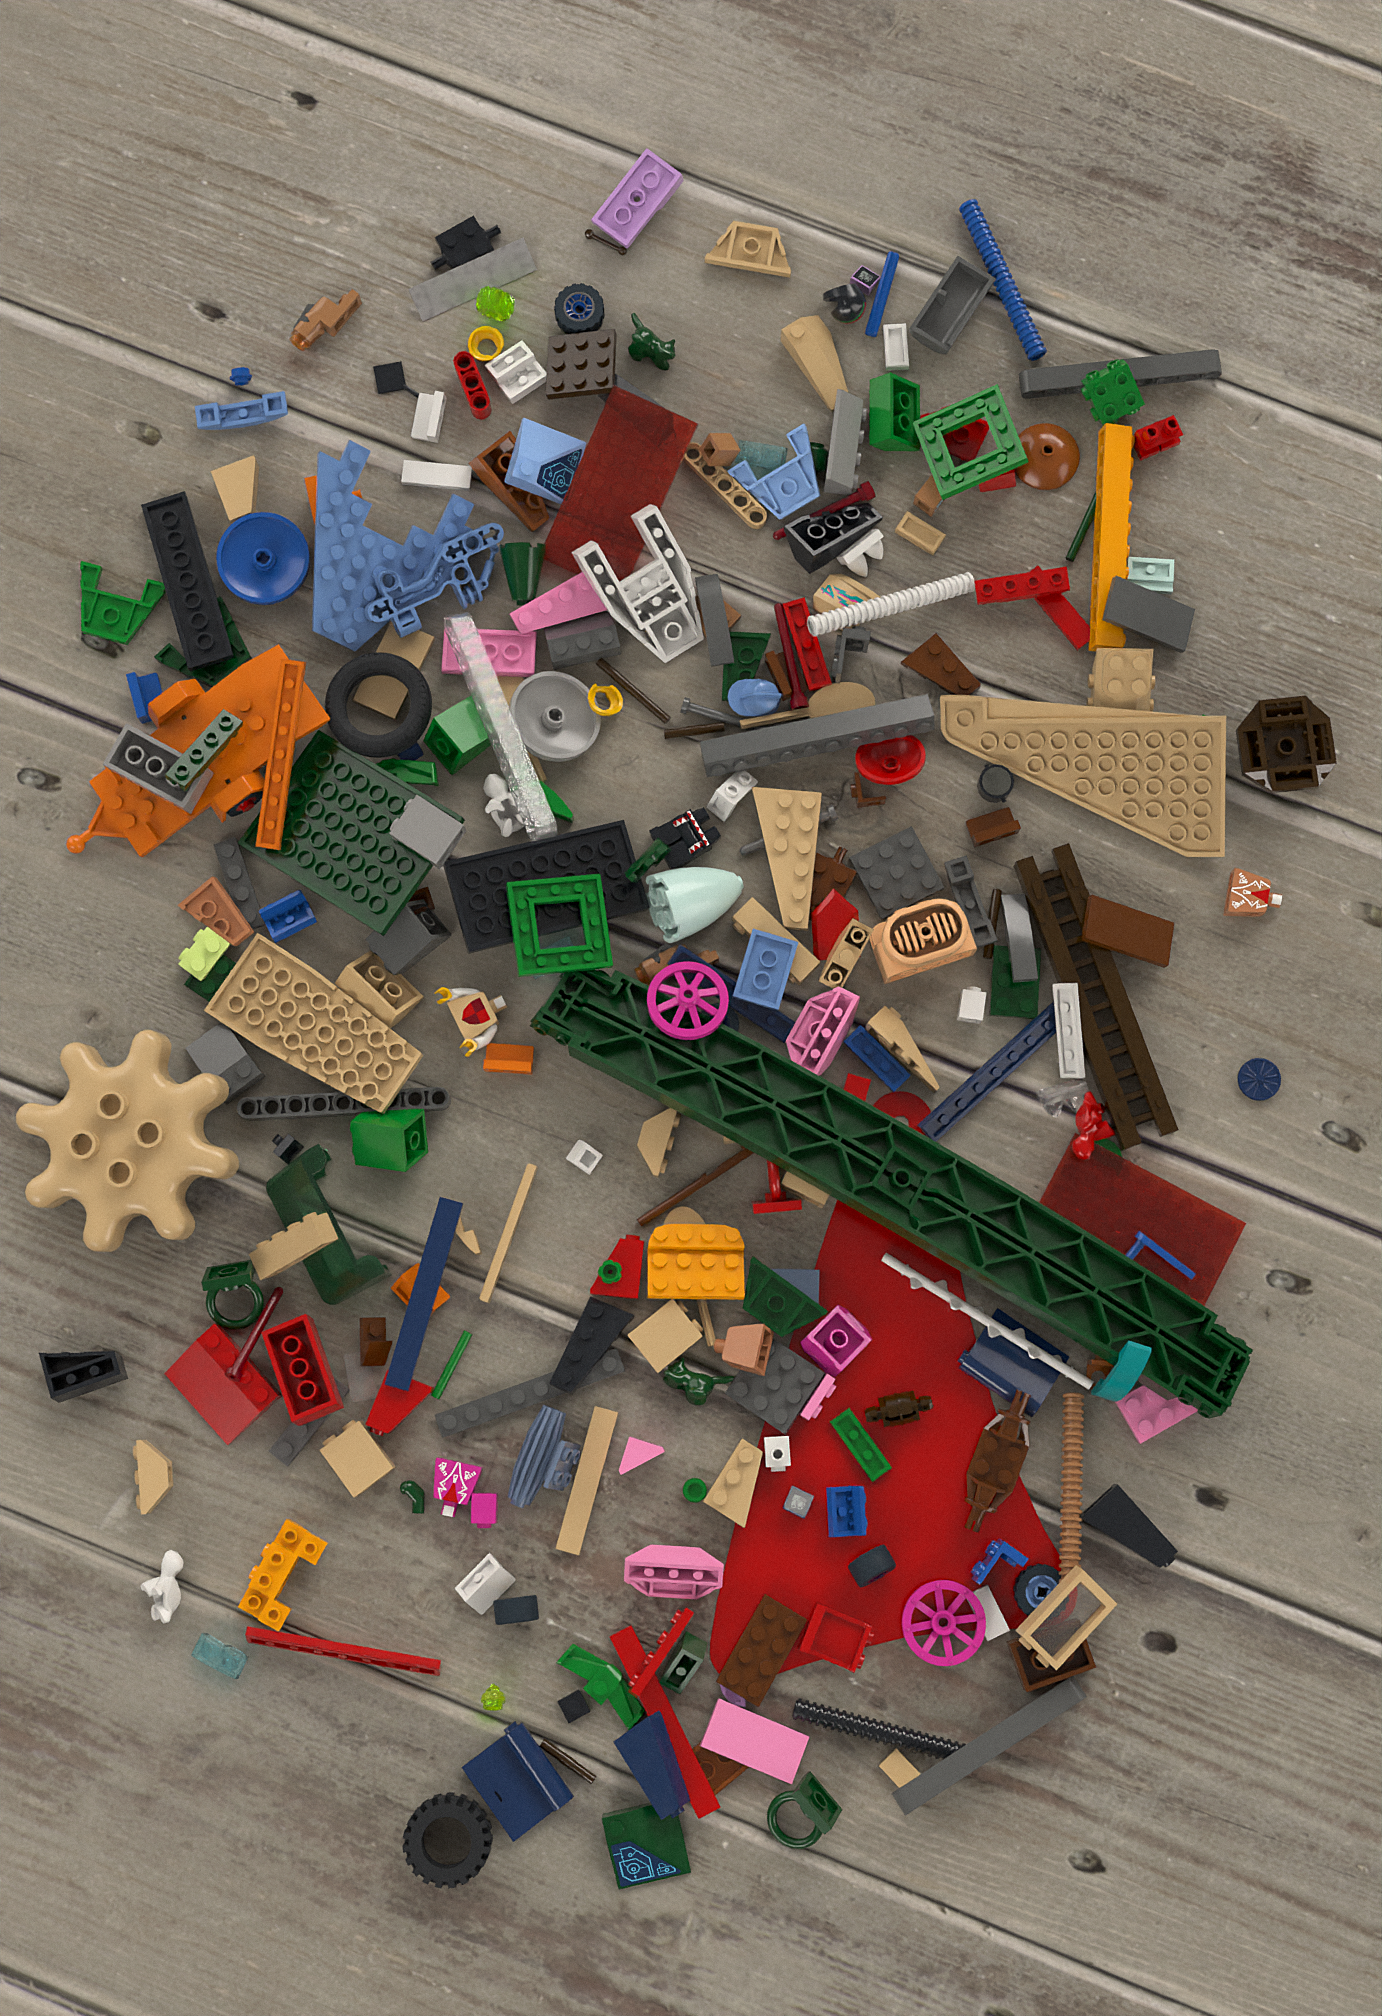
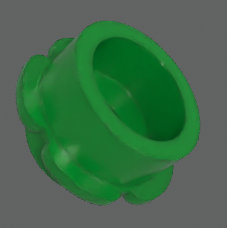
(610, 1265)

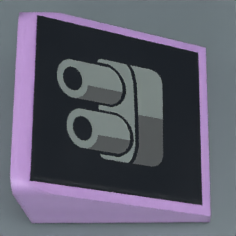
(865, 279)

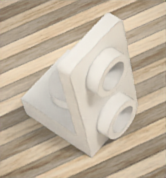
(730, 794)

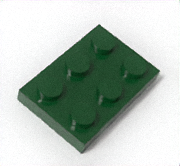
(1011, 998)

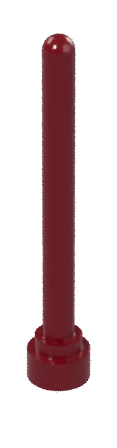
(864, 492)
(798, 699)

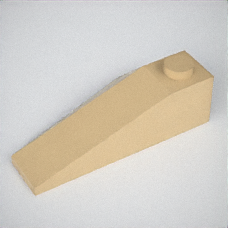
(895, 1038)

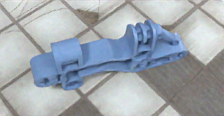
(441, 571)

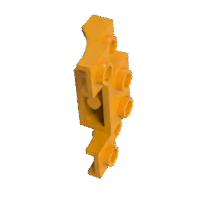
(274, 1571)

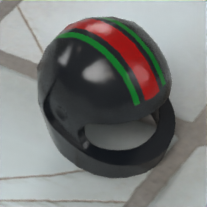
(850, 303)

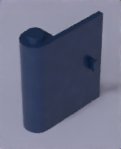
(1007, 1367)
(517, 1781)

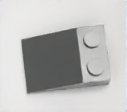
(225, 1056)

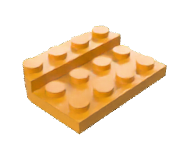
(695, 1262)

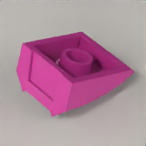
(836, 1341)

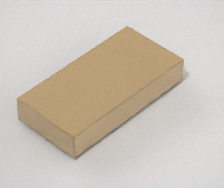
(920, 533)
(898, 1768)

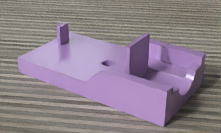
(650, 181)

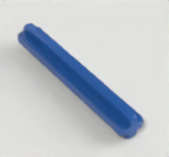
(882, 294)

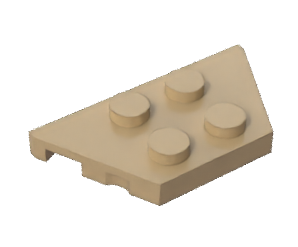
(751, 249)

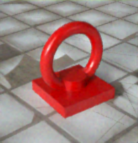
(775, 1199)

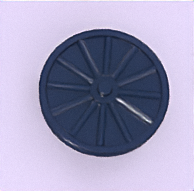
(1259, 1079)

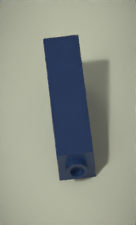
(655, 1765)

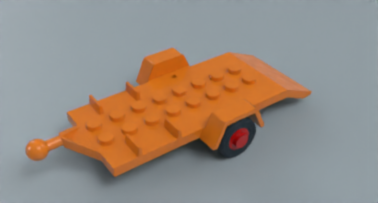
(245, 693)

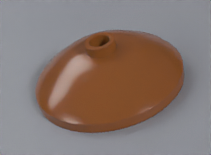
(1051, 469)

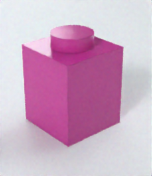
(484, 1509)

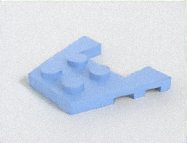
(787, 486)

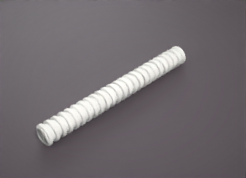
(891, 604)

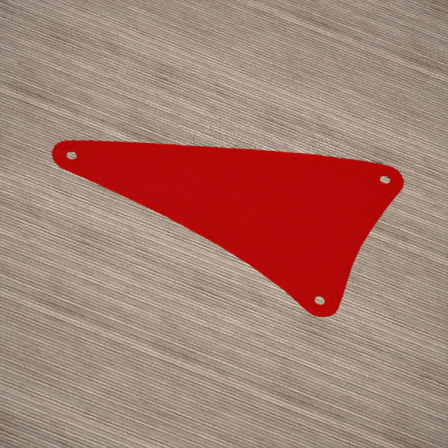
(914, 1505)

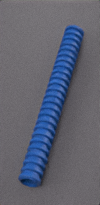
(1004, 283)

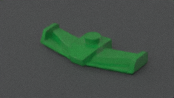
(412, 771)
(604, 1683)

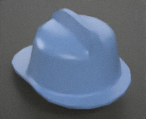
(754, 697)

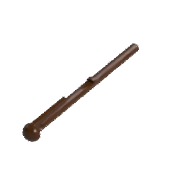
(694, 1186)

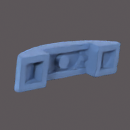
(242, 414)

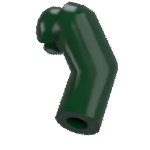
(415, 1493)

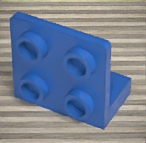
(993, 1552)

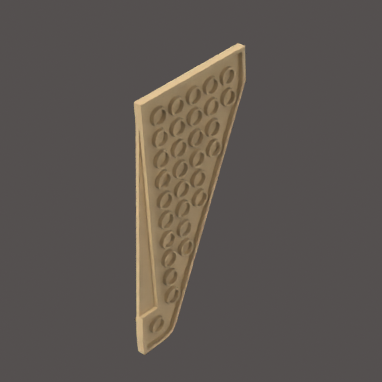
(1128, 765)

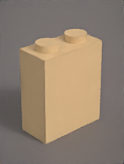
(666, 1335)
(356, 1457)

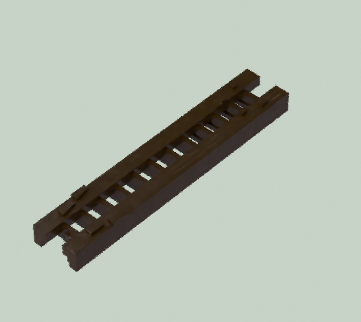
(1065, 972)

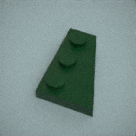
(747, 654)

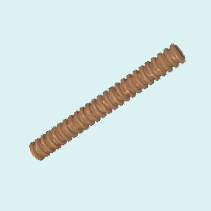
(1071, 1482)

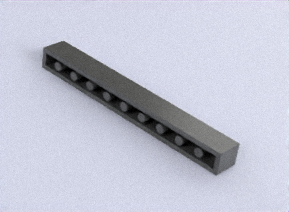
(817, 735)

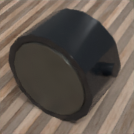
(995, 783)

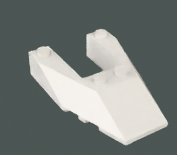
(656, 600)

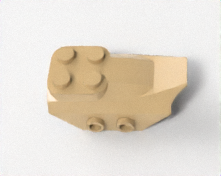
(1122, 679)

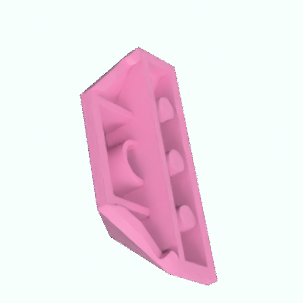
(822, 1029)
(673, 1572)

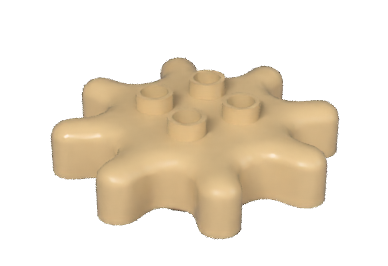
(127, 1141)

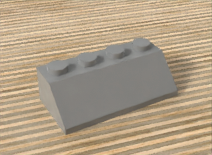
(844, 444)

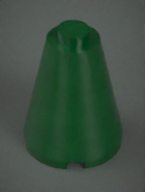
(522, 569)

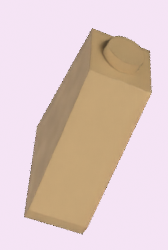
(238, 487)

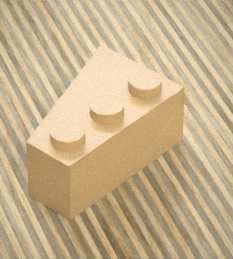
(736, 1482)

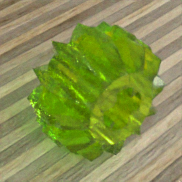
(495, 303)

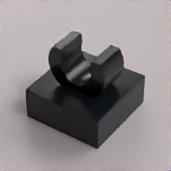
(287, 1147)

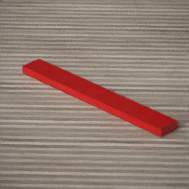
(343, 1651)
(654, 1699)

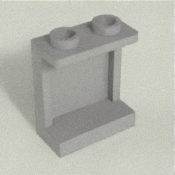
(427, 831)

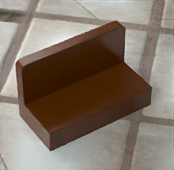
(779, 673)
(992, 827)

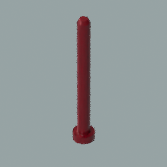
(235, 1372)

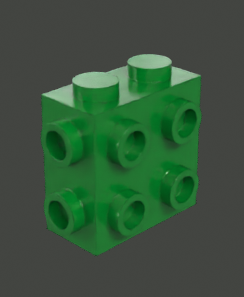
(1112, 392)

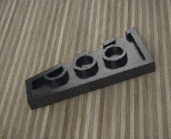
(593, 1335)

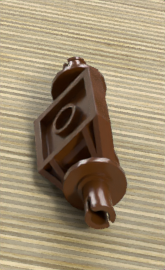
(997, 1461)

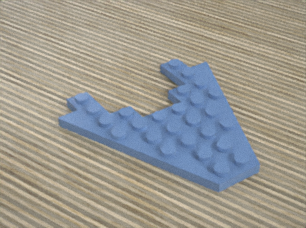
(352, 555)

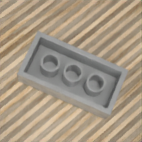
(146, 763)

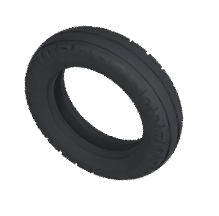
(372, 665)

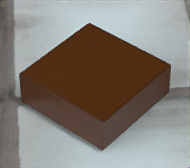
(423, 893)

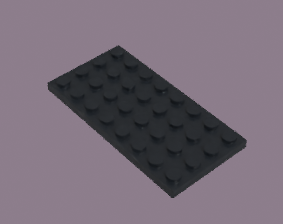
(481, 880)

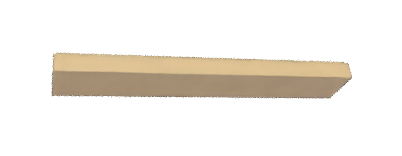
(508, 1233)
(586, 1480)

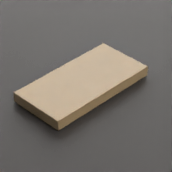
(384, 692)

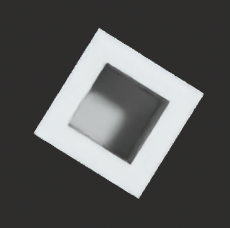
(971, 1005)

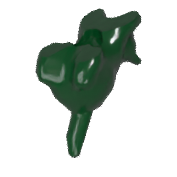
(647, 344)
(696, 1385)

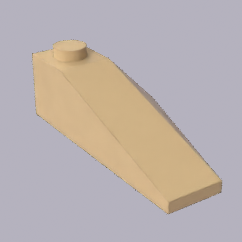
(815, 354)

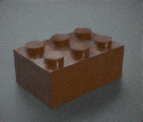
(1035, 1675)

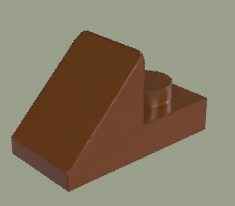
(373, 1343)

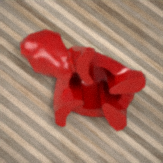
(1090, 1126)

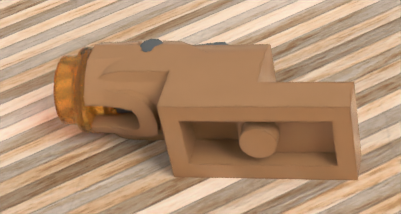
(323, 316)
(658, 960)

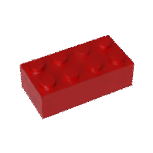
(302, 1370)

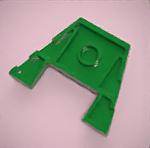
(110, 614)

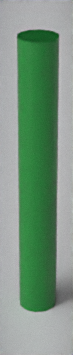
(451, 1364)

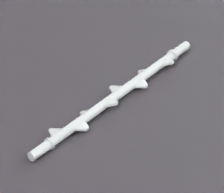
(994, 1328)

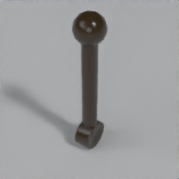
(589, 234)

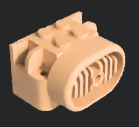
(921, 939)

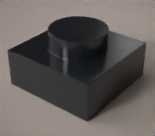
(574, 1706)

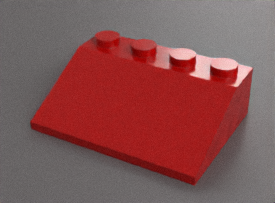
(222, 1402)

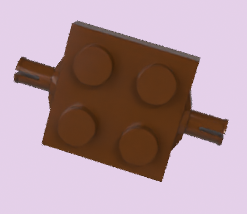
(830, 874)

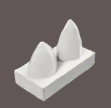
(854, 557)

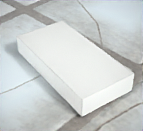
(895, 347)
(995, 1621)

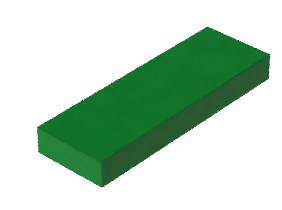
(860, 1444)

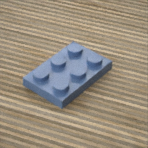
(765, 969)

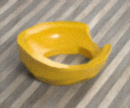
(483, 333)
(612, 694)

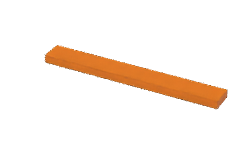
(280, 754)

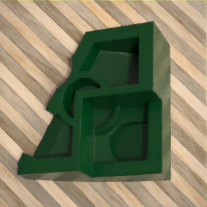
(651, 857)

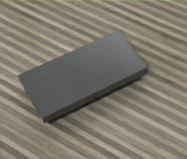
(1148, 614)

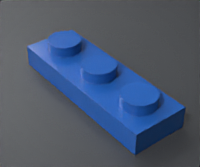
(876, 1058)

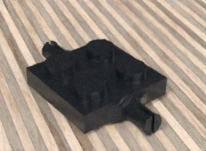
(464, 243)

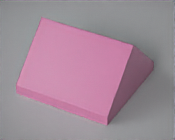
(637, 1453)

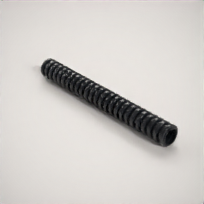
(874, 1730)

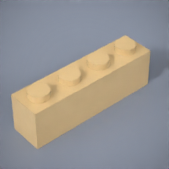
(756, 917)
(294, 1245)

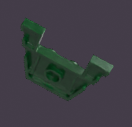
(214, 673)

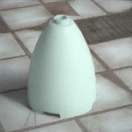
(690, 899)

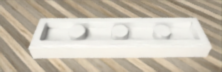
(1068, 1030)

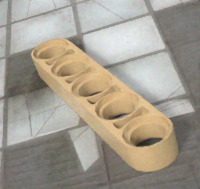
(727, 496)

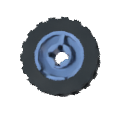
(1027, 1586)

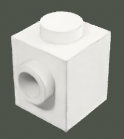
(777, 1453)

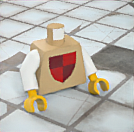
(473, 1015)

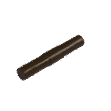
(694, 730)
(567, 1761)

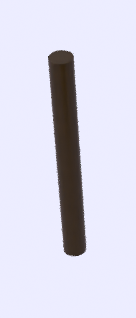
(633, 690)

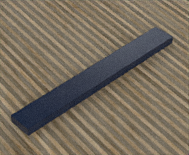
(990, 1075)
(424, 1294)

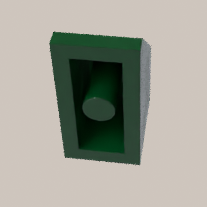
(683, 1662)

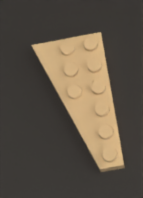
(790, 836)

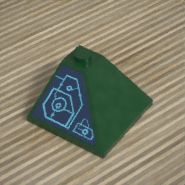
(644, 1845)

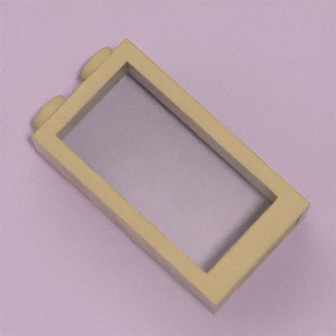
(1065, 1618)

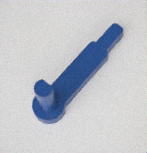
(1143, 1240)

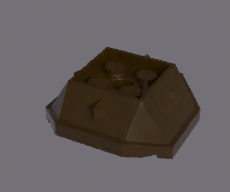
(1293, 723)

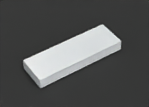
(436, 475)

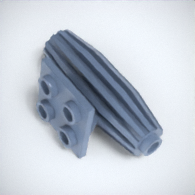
(543, 1458)

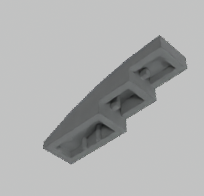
(1019, 938)

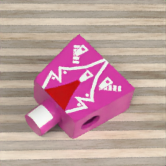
(454, 1483)

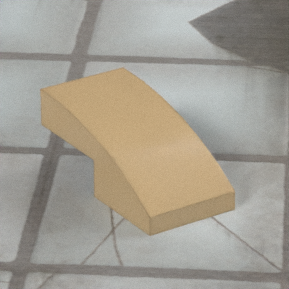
(469, 1238)

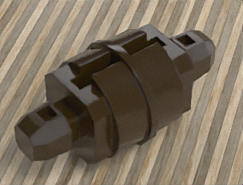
(898, 1409)

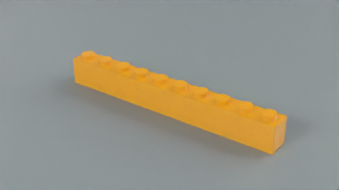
(1110, 528)

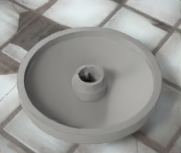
(554, 716)

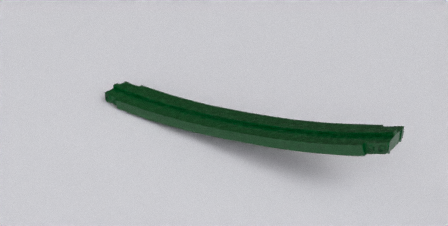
(901, 1184)

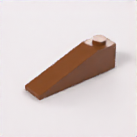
(492, 469)

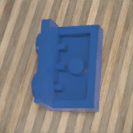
(287, 916)
(846, 1511)

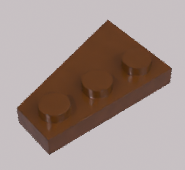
(940, 665)

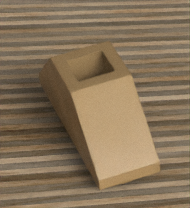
(845, 954)
(657, 1138)
(152, 1476)

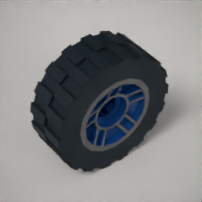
(583, 298)

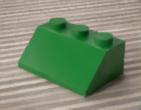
(892, 409)

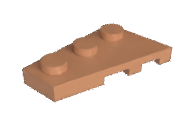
(217, 911)

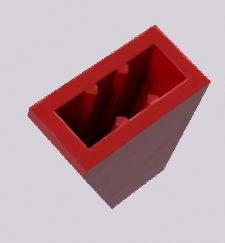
(629, 1255)
(395, 1405)

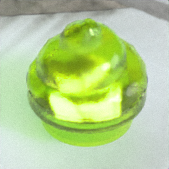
(493, 1698)

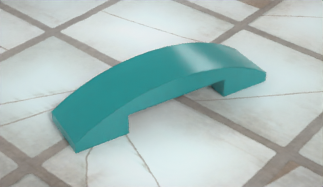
(1124, 1374)

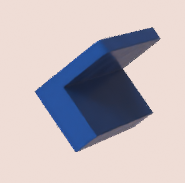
(143, 691)

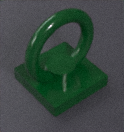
(229, 1278)
(814, 1803)

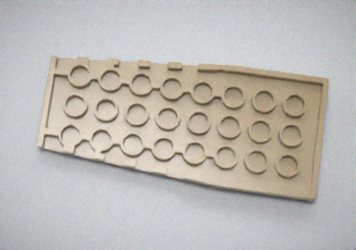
(312, 1025)

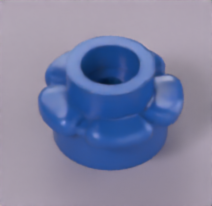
(240, 376)

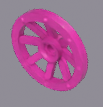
(687, 1004)
(950, 1627)

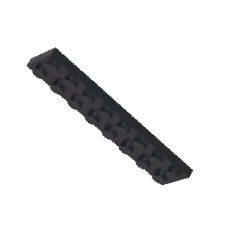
(187, 581)

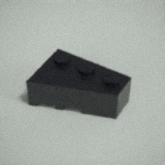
(80, 1373)

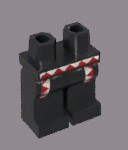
(686, 837)

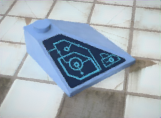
(544, 461)

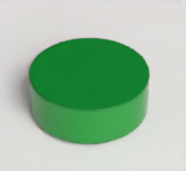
(694, 1490)

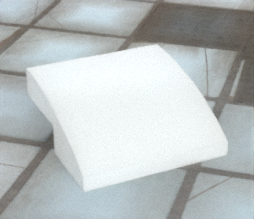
(516, 372)

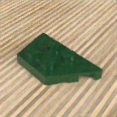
(777, 1301)

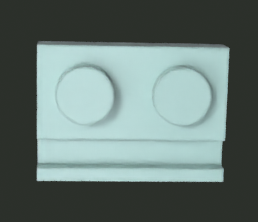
(1152, 573)

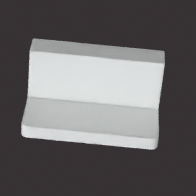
(429, 416)
(485, 1584)

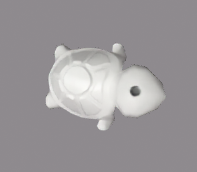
(502, 805)
(165, 1588)

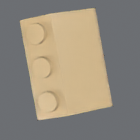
(377, 990)

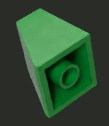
(457, 735)
(389, 1139)

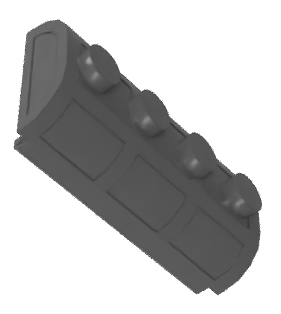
(951, 306)

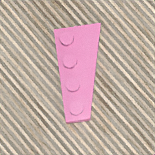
(561, 604)

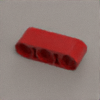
(471, 375)

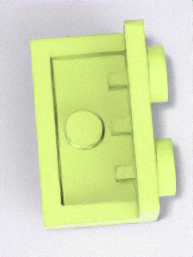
(203, 953)

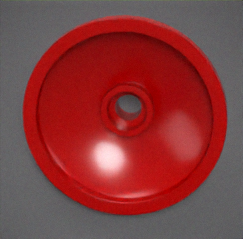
(891, 760)

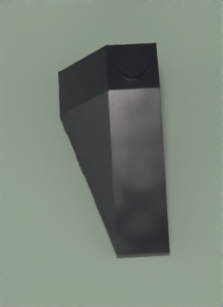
(824, 537)

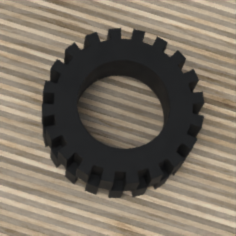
(477, 1825)

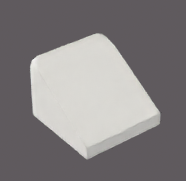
(584, 1156)

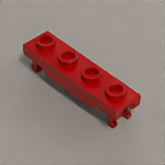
(1022, 586)

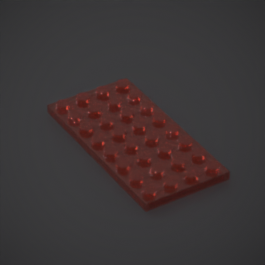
(621, 472)
(1120, 1198)

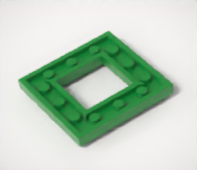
(1007, 457)
(537, 961)

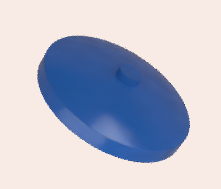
(263, 558)

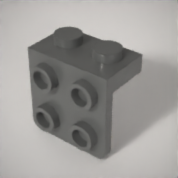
(852, 639)

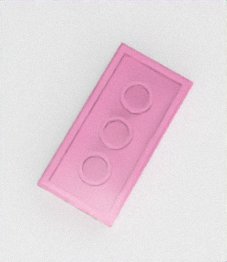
(507, 650)
(754, 1741)

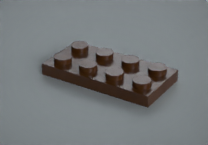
(761, 1650)

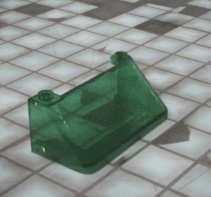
(334, 1267)

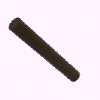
(993, 916)

